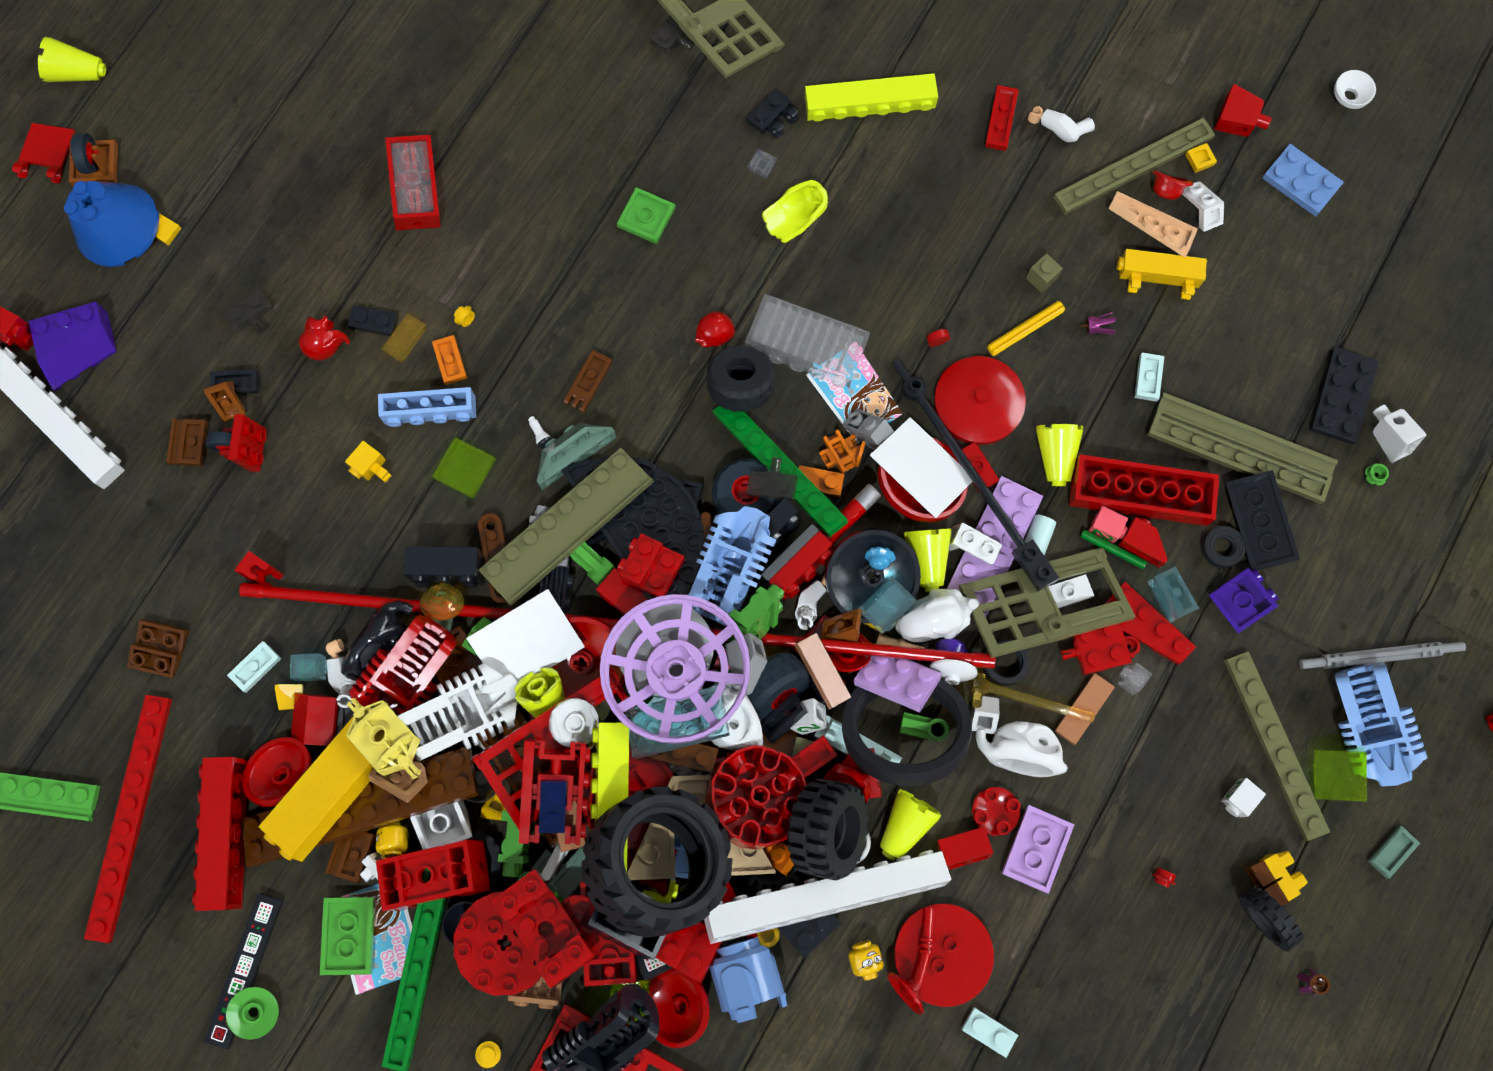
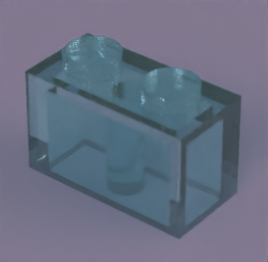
(1173, 594)
(887, 605)

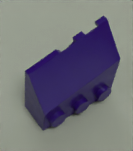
(72, 342)

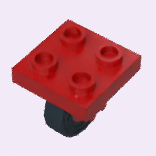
(240, 443)

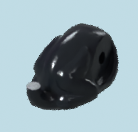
(380, 633)

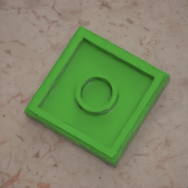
(646, 215)

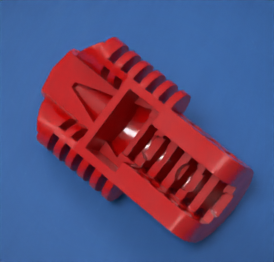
(406, 672)

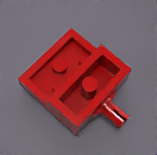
(1099, 649)

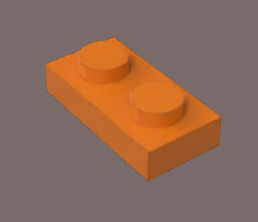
(449, 360)
(826, 481)
(779, 857)

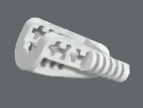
(464, 711)

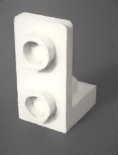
(1209, 205)
(974, 543)

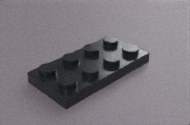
(1344, 395)
(1262, 521)

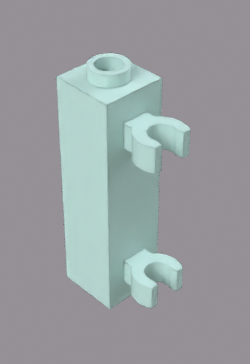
(834, 735)

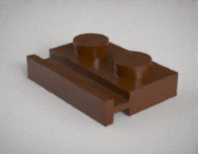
(187, 442)
(348, 856)

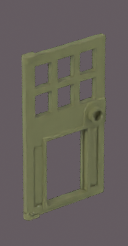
(711, 19)
(1043, 606)

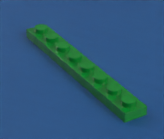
(763, 450)
(413, 983)

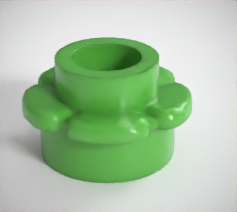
(1382, 472)

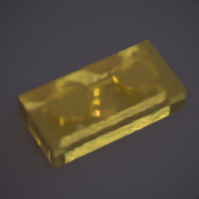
(404, 338)

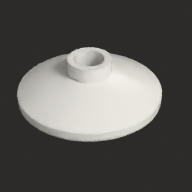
(954, 670)

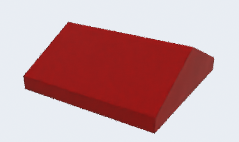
(314, 719)

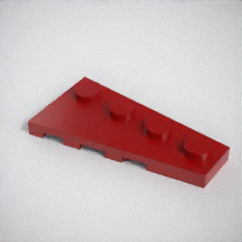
(1153, 629)

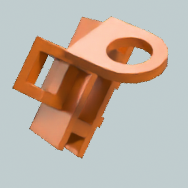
(837, 455)

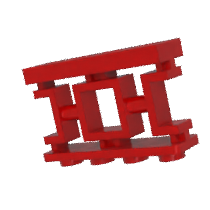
(531, 789)

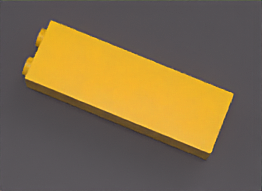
(318, 798)

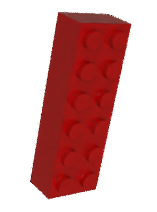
(1144, 490)
(220, 841)

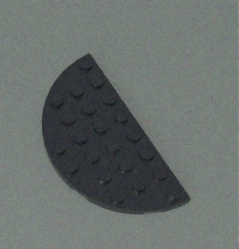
(660, 512)

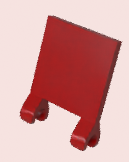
(45, 147)

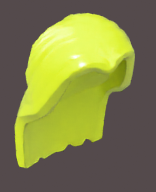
(795, 210)

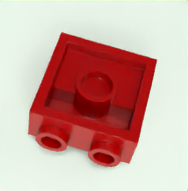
(650, 566)
(689, 951)

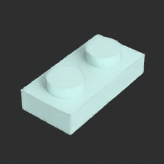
(1149, 377)
(254, 666)
(989, 1032)

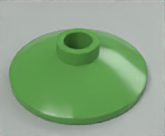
(249, 1026)

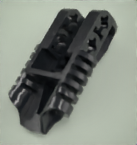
(607, 1038)

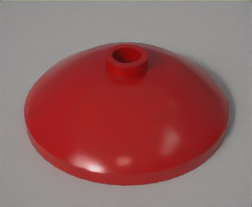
(274, 770)
(679, 1025)

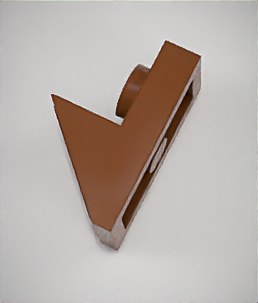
(225, 400)
(843, 626)

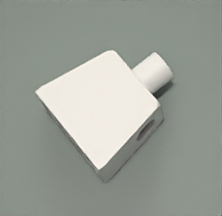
(1397, 433)

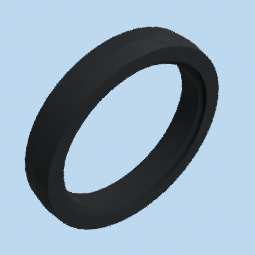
(908, 774)

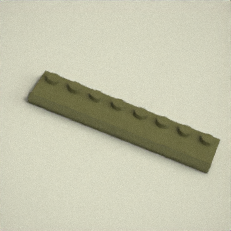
(1242, 447)
(565, 526)

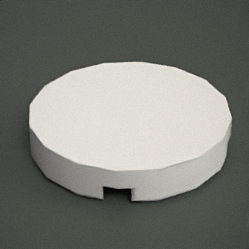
(573, 721)

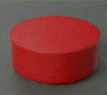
(938, 337)

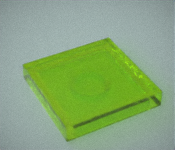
(464, 468)
(1340, 775)

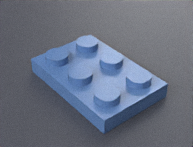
(1302, 180)

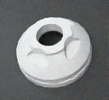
(1358, 83)

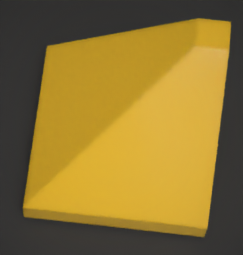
(285, 695)
(492, 809)

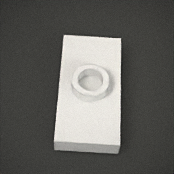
(1071, 591)

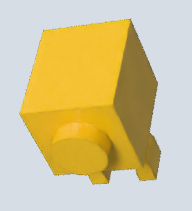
(366, 462)

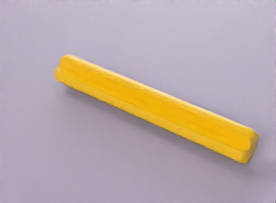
(1026, 328)

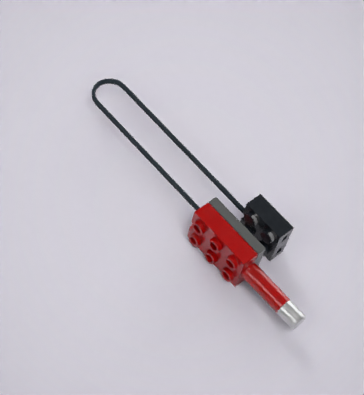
(811, 548)

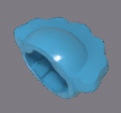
(879, 557)

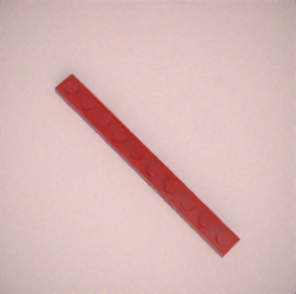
(128, 819)

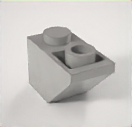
(868, 428)
(757, 660)

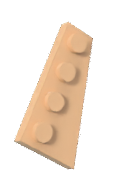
(1157, 224)

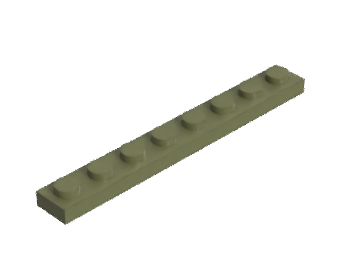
(1133, 166)
(1277, 747)

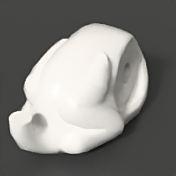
(936, 616)
(743, 725)
(1024, 749)

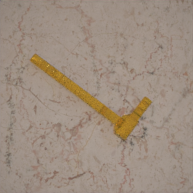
(982, 685)

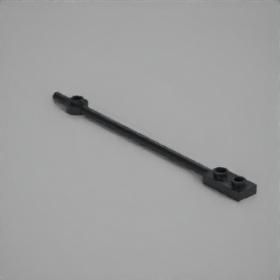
(1026, 554)

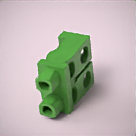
(759, 613)
(512, 852)

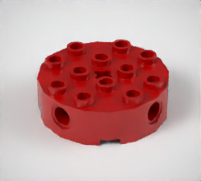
(746, 774)
(483, 957)

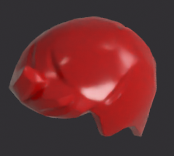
(714, 329)

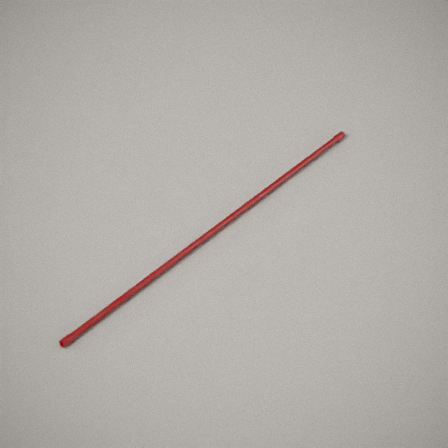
(976, 659)

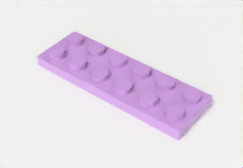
(1020, 507)

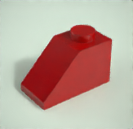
(1144, 541)

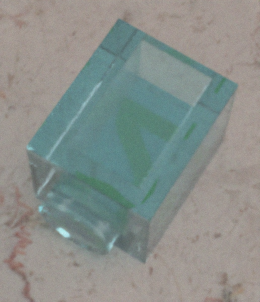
(308, 667)

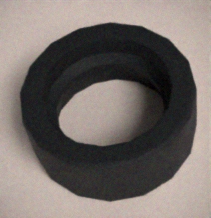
(1010, 680)

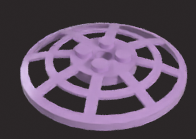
(667, 655)

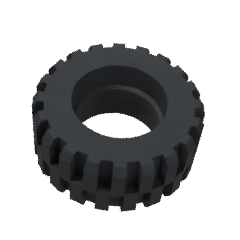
(828, 829)

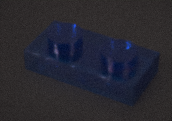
(552, 806)

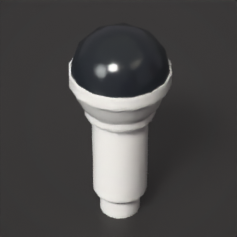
(541, 436)

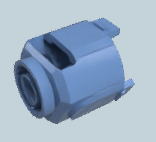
(745, 977)

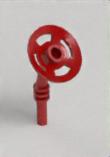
(908, 989)

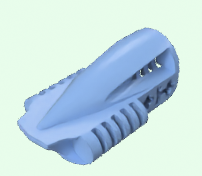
(732, 559)
(1379, 724)

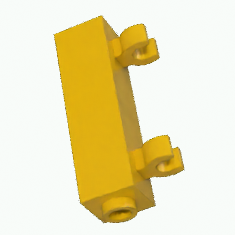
(1162, 269)

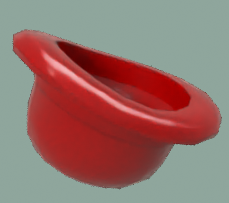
(1169, 186)

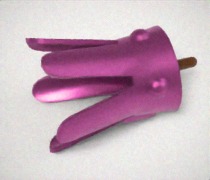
(1093, 322)
(1316, 983)

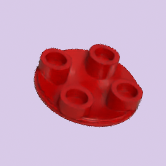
(996, 811)

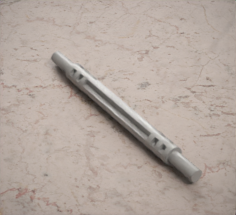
(1382, 655)

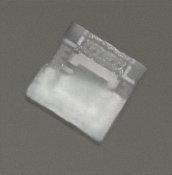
(762, 163)

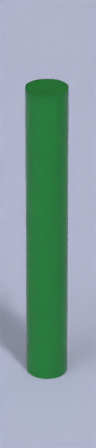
(1114, 549)

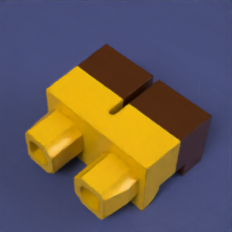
(1272, 876)

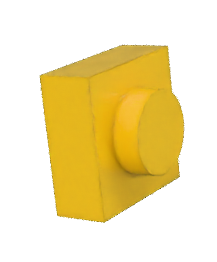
(1200, 158)

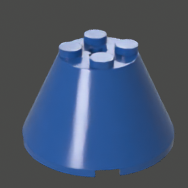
(111, 221)

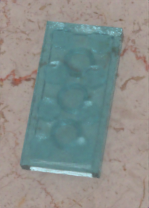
(644, 747)

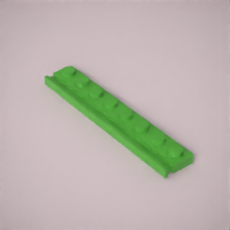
(48, 796)

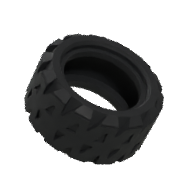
(706, 852)

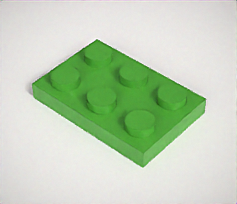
(347, 936)

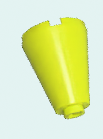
(66, 63)
(1059, 450)
(932, 553)
(539, 691)
(907, 824)

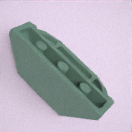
(572, 447)

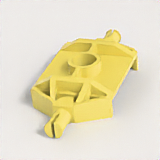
(397, 746)

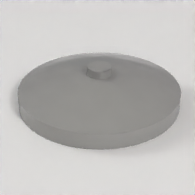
(653, 617)

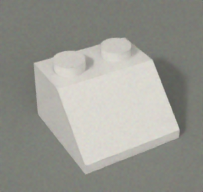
(442, 825)

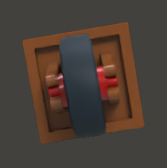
(92, 159)

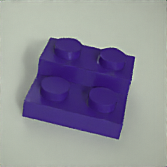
(1244, 599)

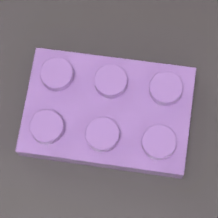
(898, 680)
(1037, 849)

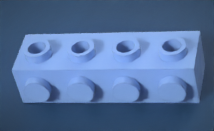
(427, 406)

